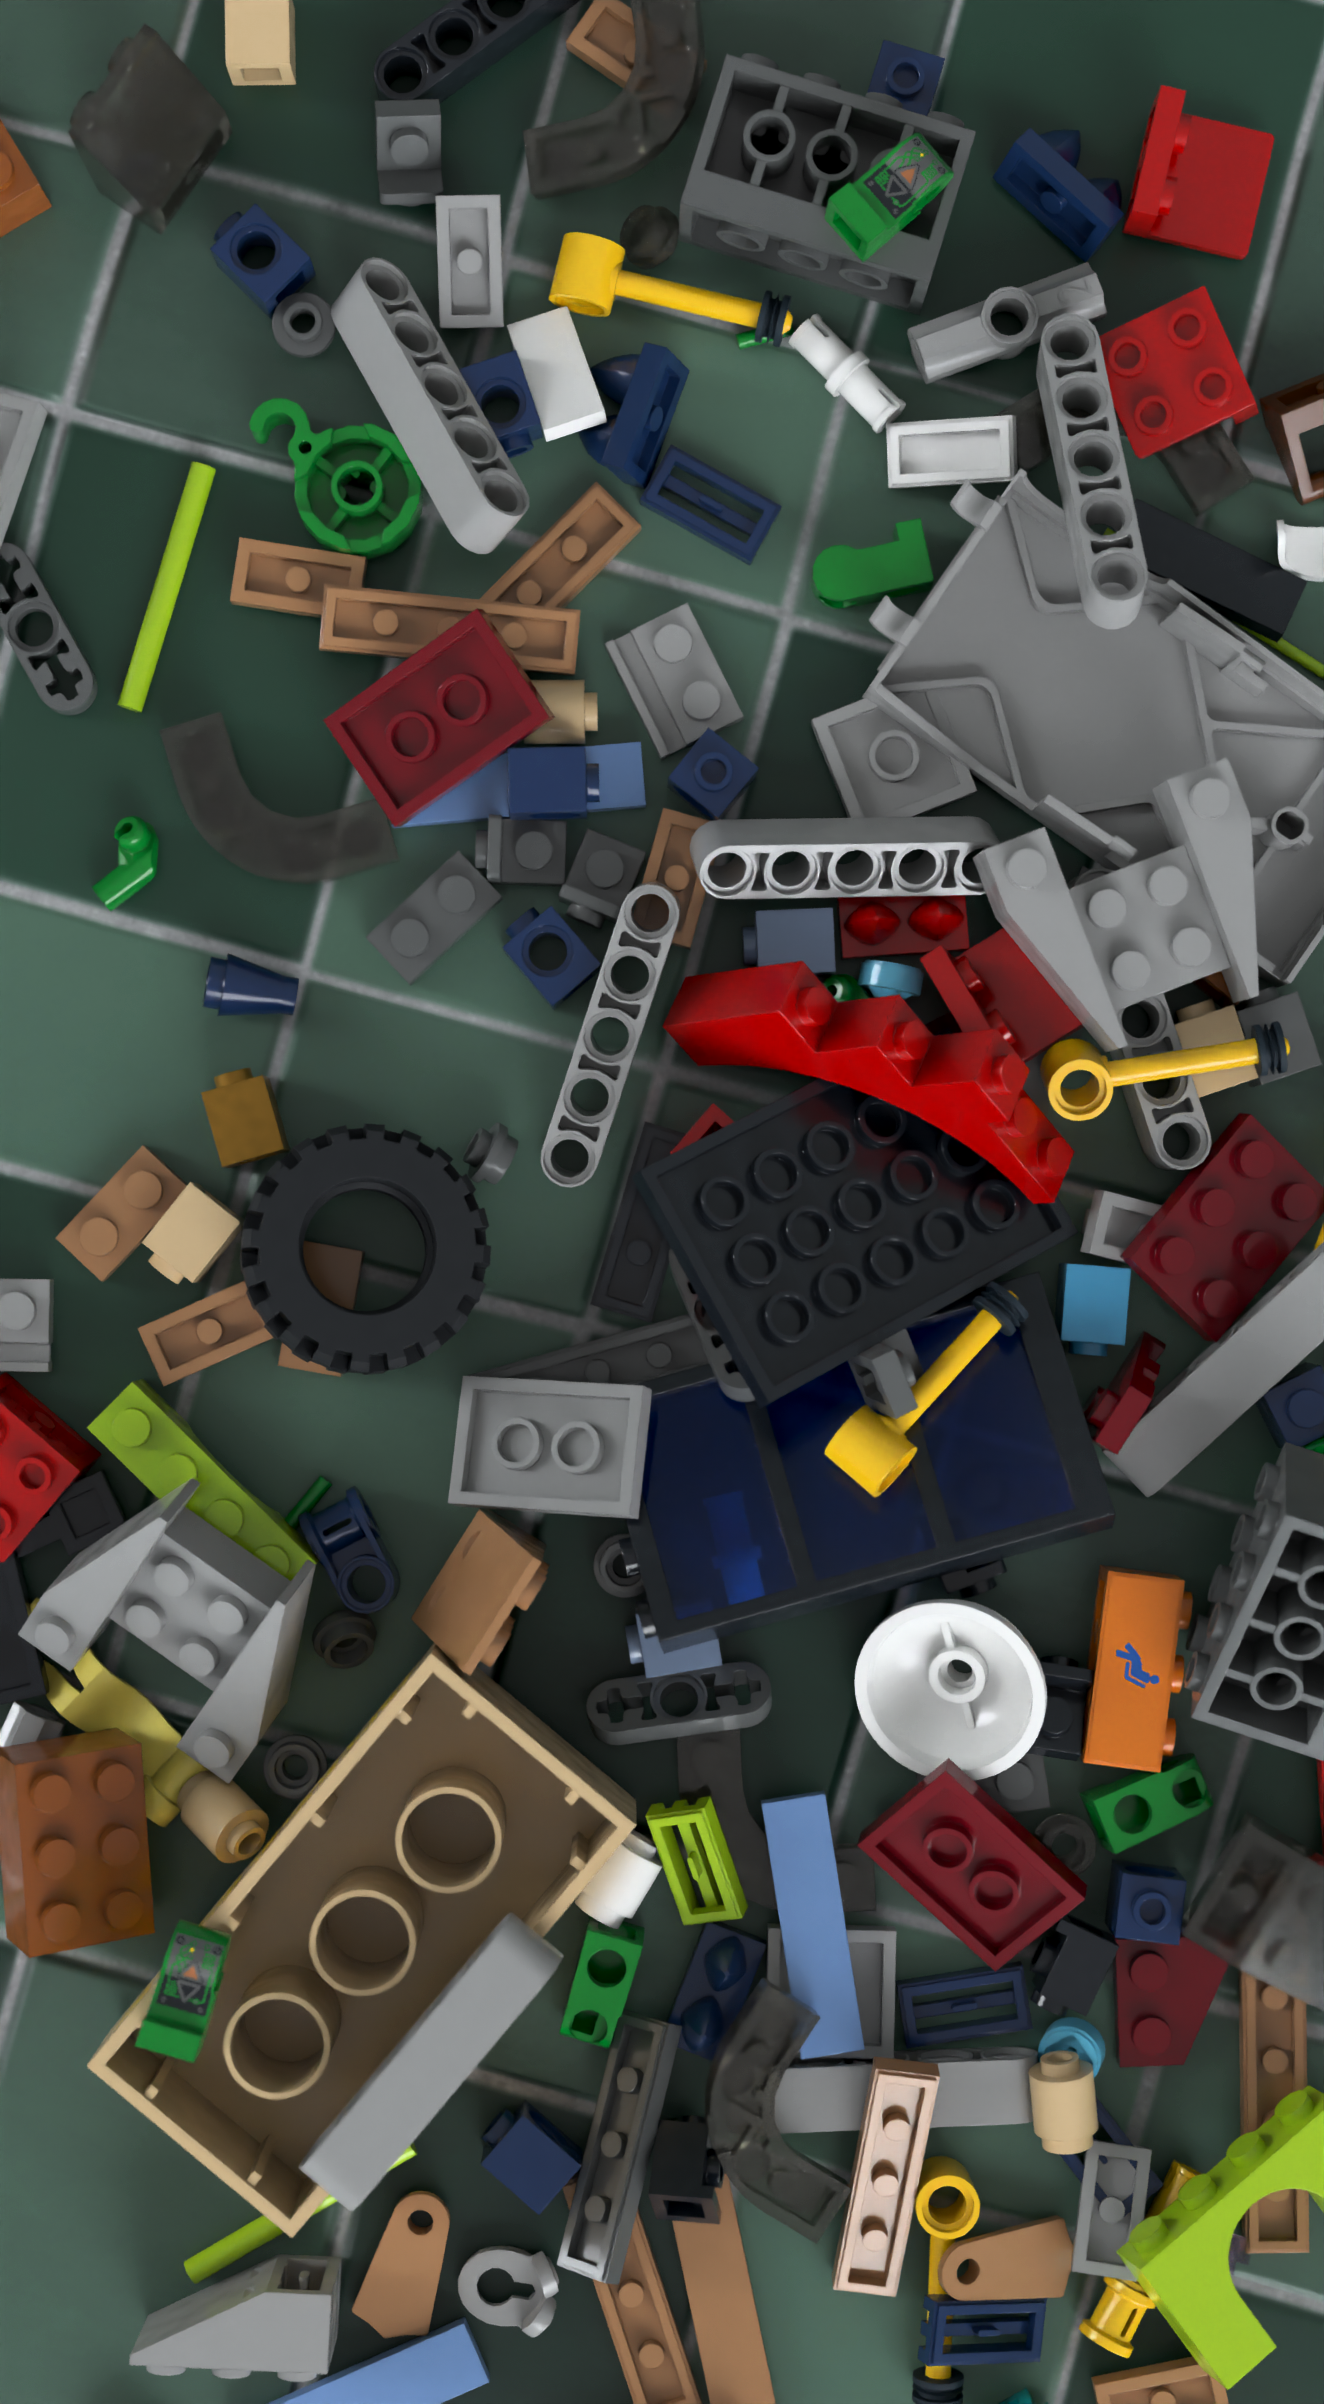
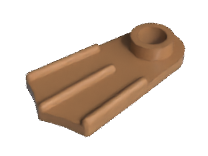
(1010, 2263)
(405, 2270)

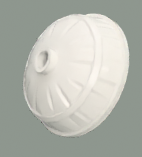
(930, 1711)

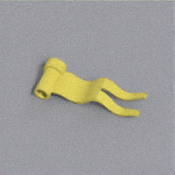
(114, 1703)

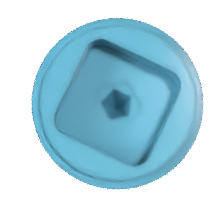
(890, 978)
(1075, 2036)

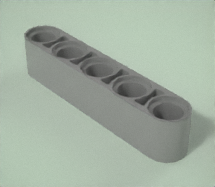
(429, 406)
(1087, 498)
(823, 842)
(589, 1058)
(1180, 1102)
(1227, 1378)
(431, 2061)
(973, 2089)

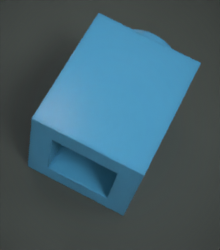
(1092, 1307)

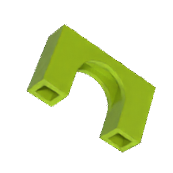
(1185, 2249)

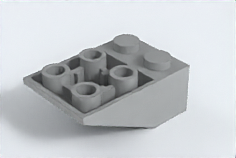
(261, 2319)

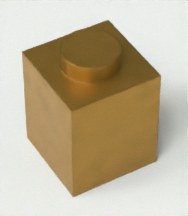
(244, 1118)

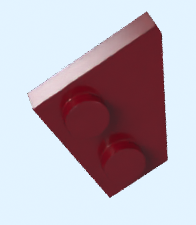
(1117, 1409)
(1161, 1999)

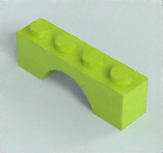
(166, 1453)

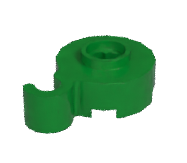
(331, 461)

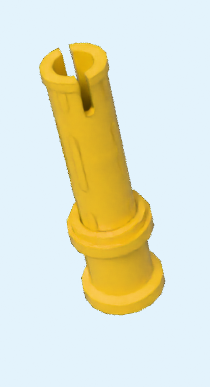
(1125, 2300)

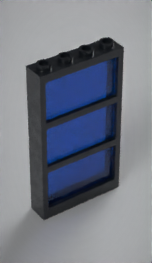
(762, 1527)

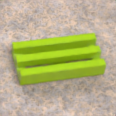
(704, 1815)

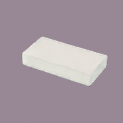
(557, 373)
(951, 451)

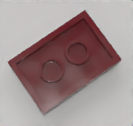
(438, 718)
(1227, 1227)
(972, 1865)

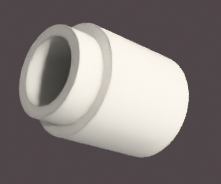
(621, 1881)

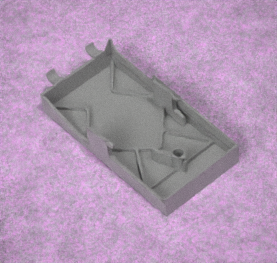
(1095, 717)

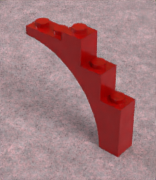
(880, 1047)

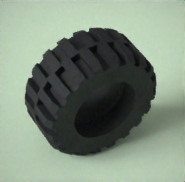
(381, 1163)

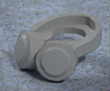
(530, 2313)

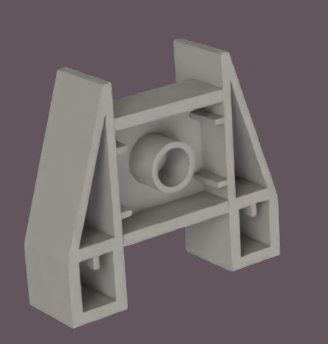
(1142, 923)
(195, 1604)

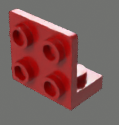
(1197, 180)
(1174, 374)
(1003, 991)
(36, 1462)

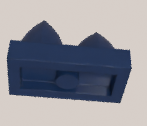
(1045, 181)
(649, 392)
(715, 1986)

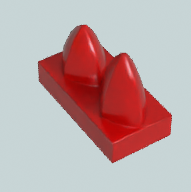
(901, 925)

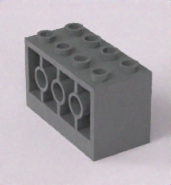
(779, 153)
(1263, 1635)

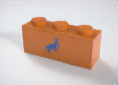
(1134, 1668)

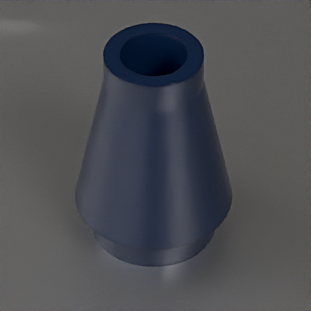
(247, 988)

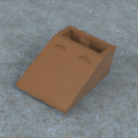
(478, 1587)

